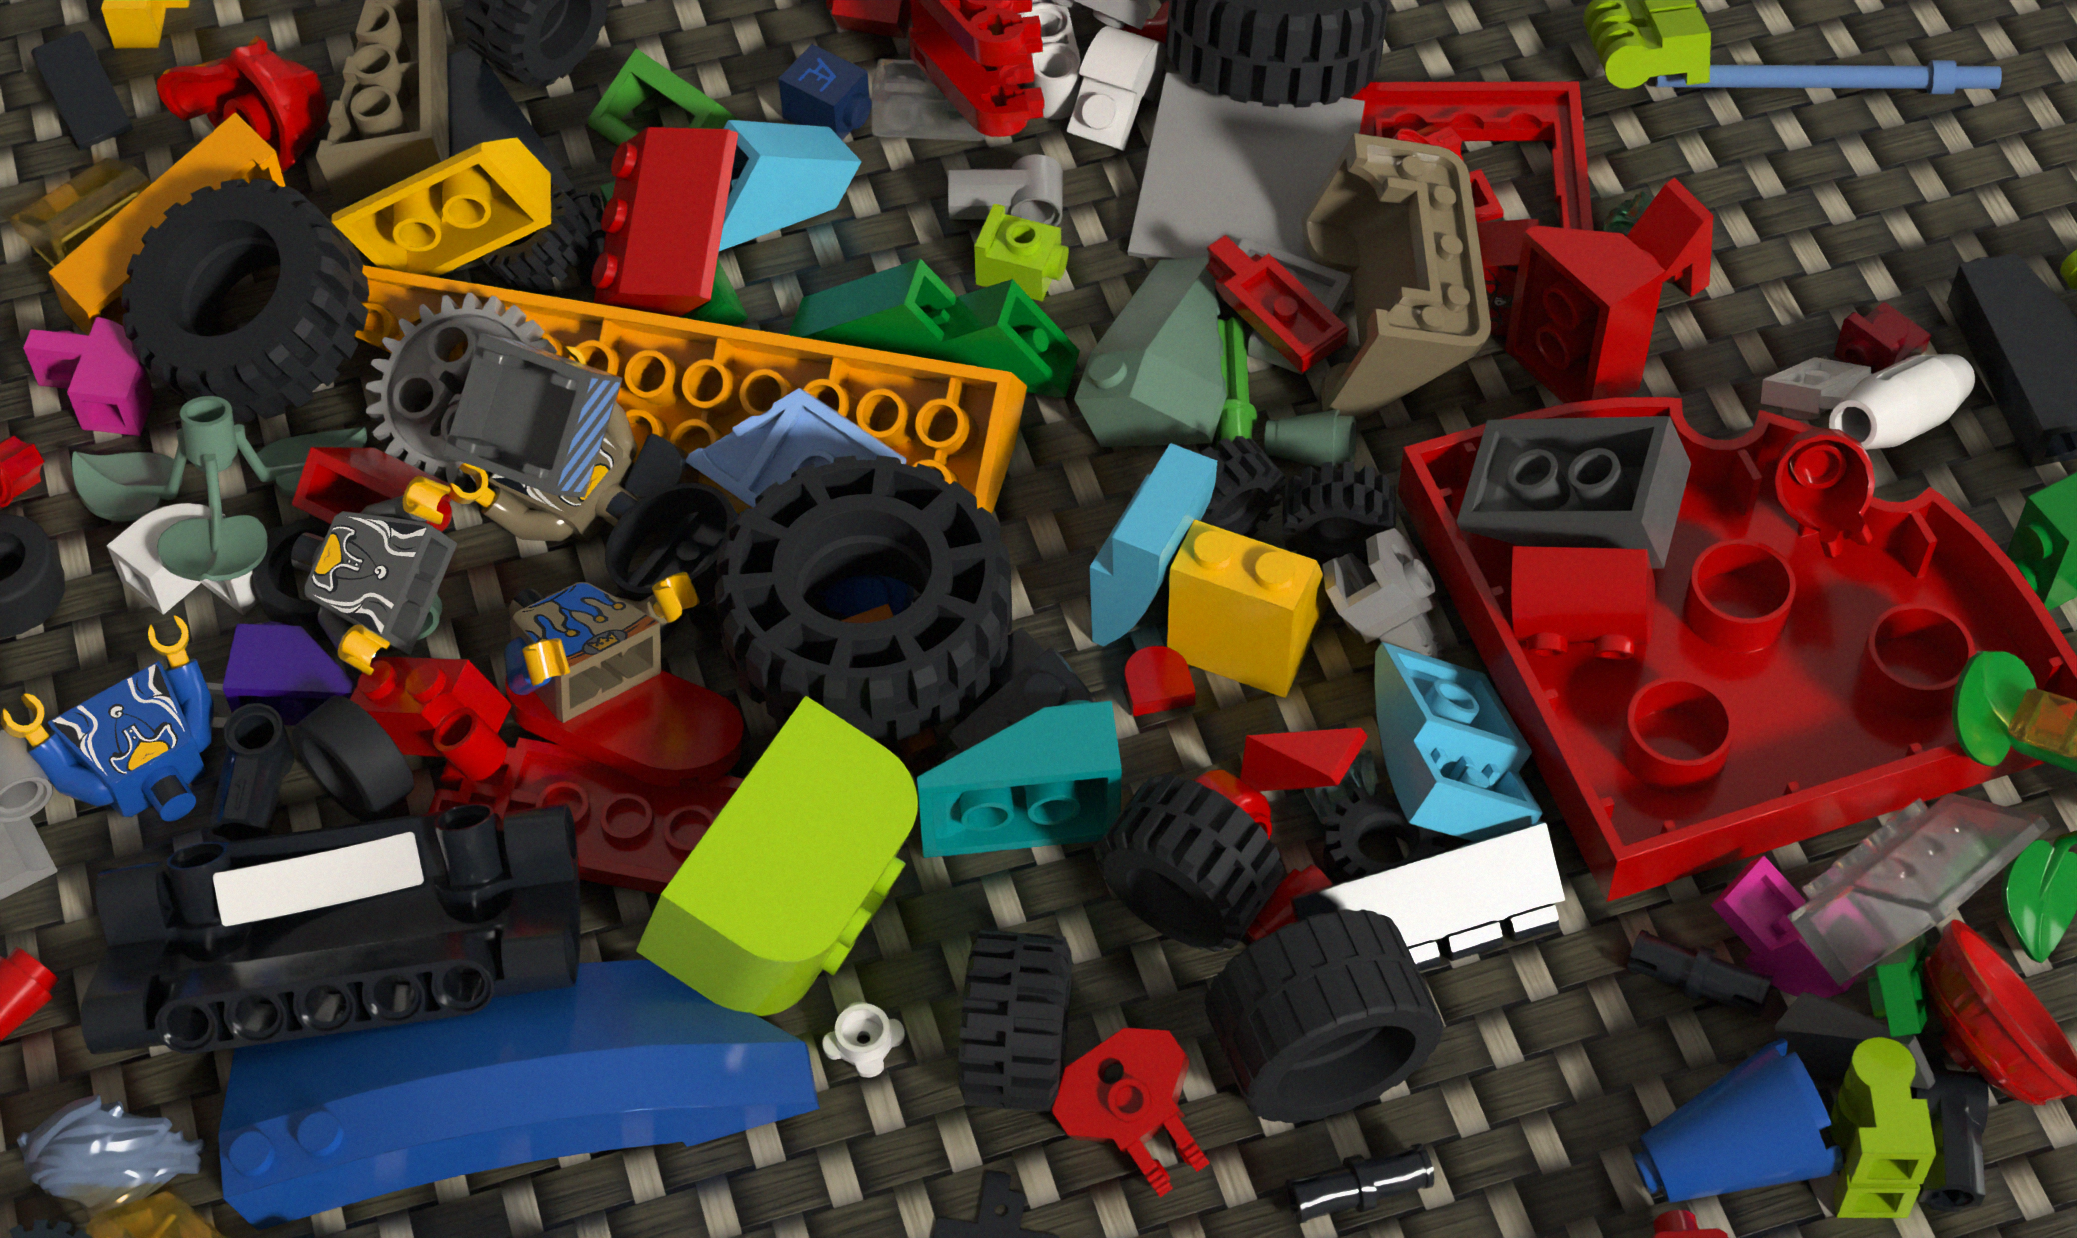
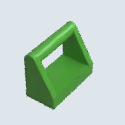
(639, 80)

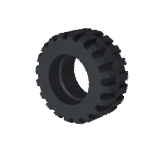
(1278, 47)
(209, 249)

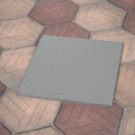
(1234, 170)

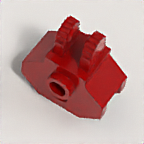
(1134, 1106)

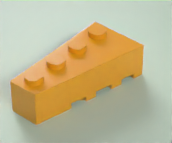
(94, 274)

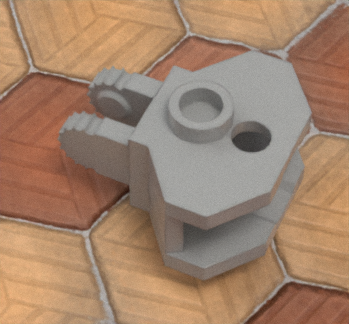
(1388, 597)

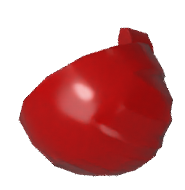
(1827, 486)

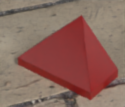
(1300, 758)

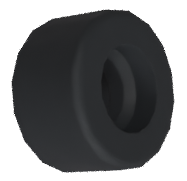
(37, 585)

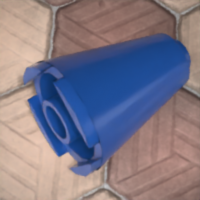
(1741, 1133)

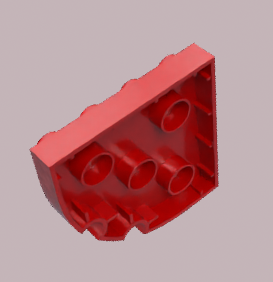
(1773, 678)

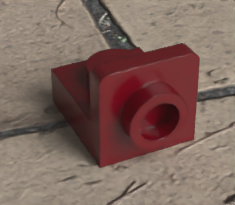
(1880, 338)

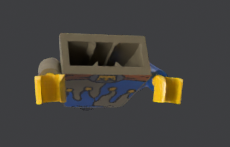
(587, 643)

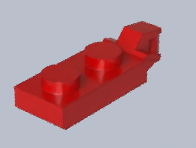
(1275, 304)

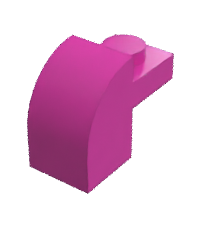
(101, 374)
(1757, 911)

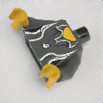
(377, 572)

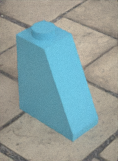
(783, 177)

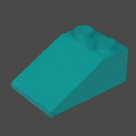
(1026, 786)

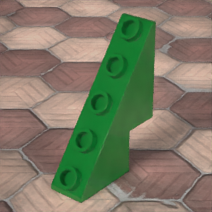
(919, 316)

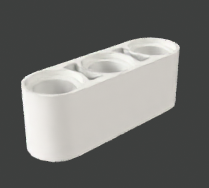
(1059, 63)

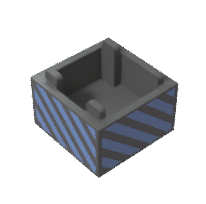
(532, 416)

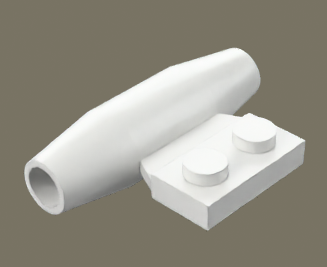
(1875, 407)

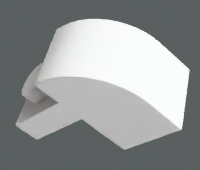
(1116, 76)
(141, 570)

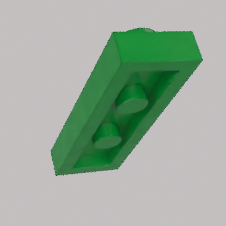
(1900, 989)

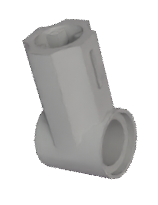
(1027, 190)

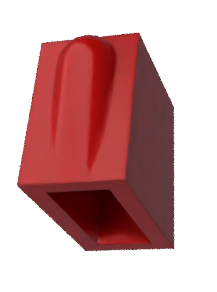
(356, 477)

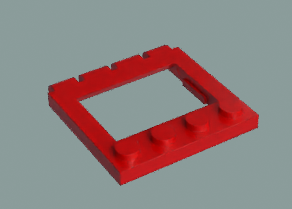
(1495, 114)

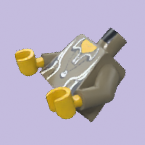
(549, 517)

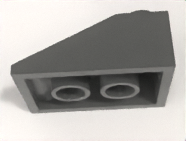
(1578, 483)

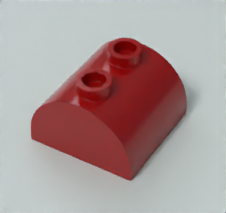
(1582, 598)

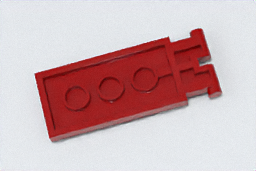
(624, 827)

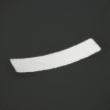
(318, 880)

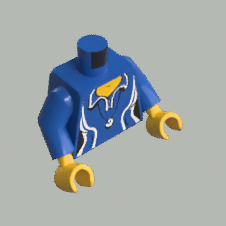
(132, 740)

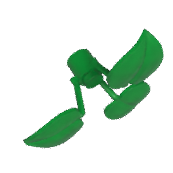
(2042, 879)

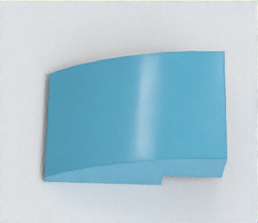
(1147, 541)
(1450, 747)

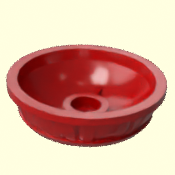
(1996, 1020)

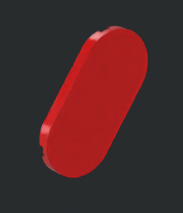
(649, 732)

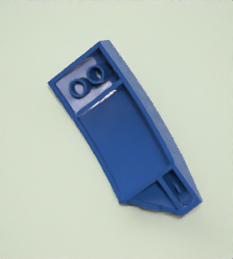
(520, 1082)

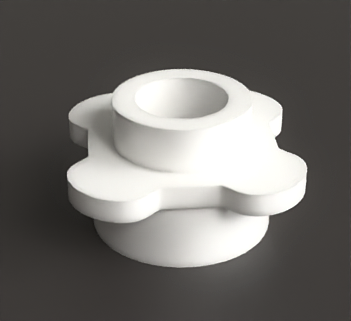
(860, 1020)

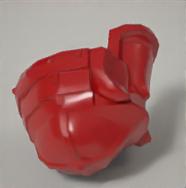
(268, 92)

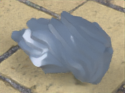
(105, 1154)

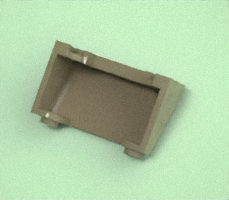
(1410, 239)

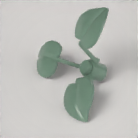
(200, 548)

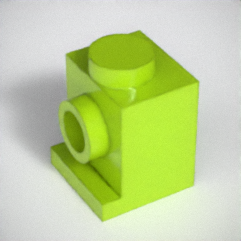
(1019, 251)

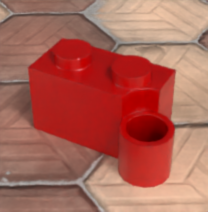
(437, 710)

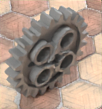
(422, 365)

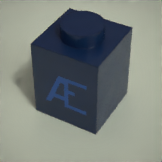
(825, 92)

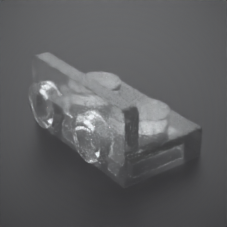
(913, 107)

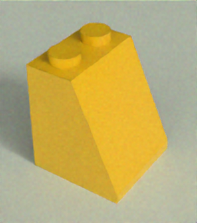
(1243, 607)

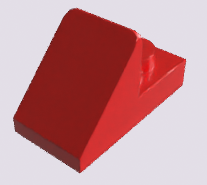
(1678, 235)

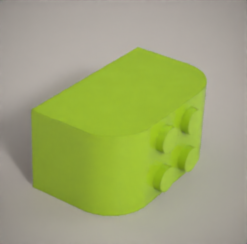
(787, 868)

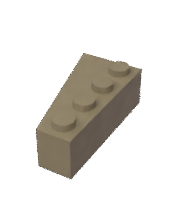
(391, 102)

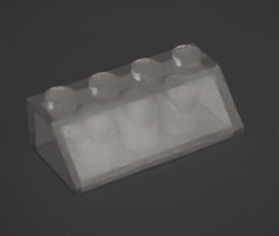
(1908, 878)

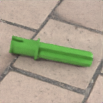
(1237, 414)

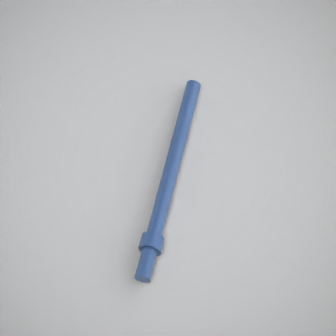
(1939, 77)

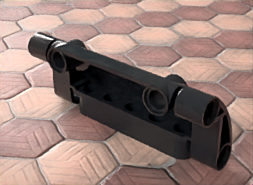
(482, 926)

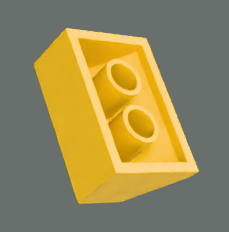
(452, 210)

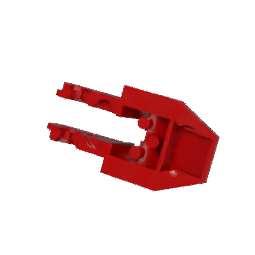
(978, 56)

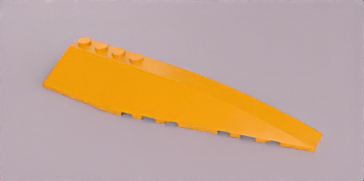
(706, 377)

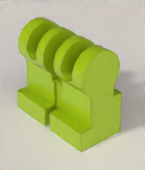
(1649, 40)
(1882, 1133)

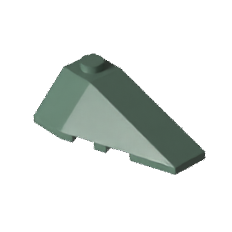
(1159, 363)

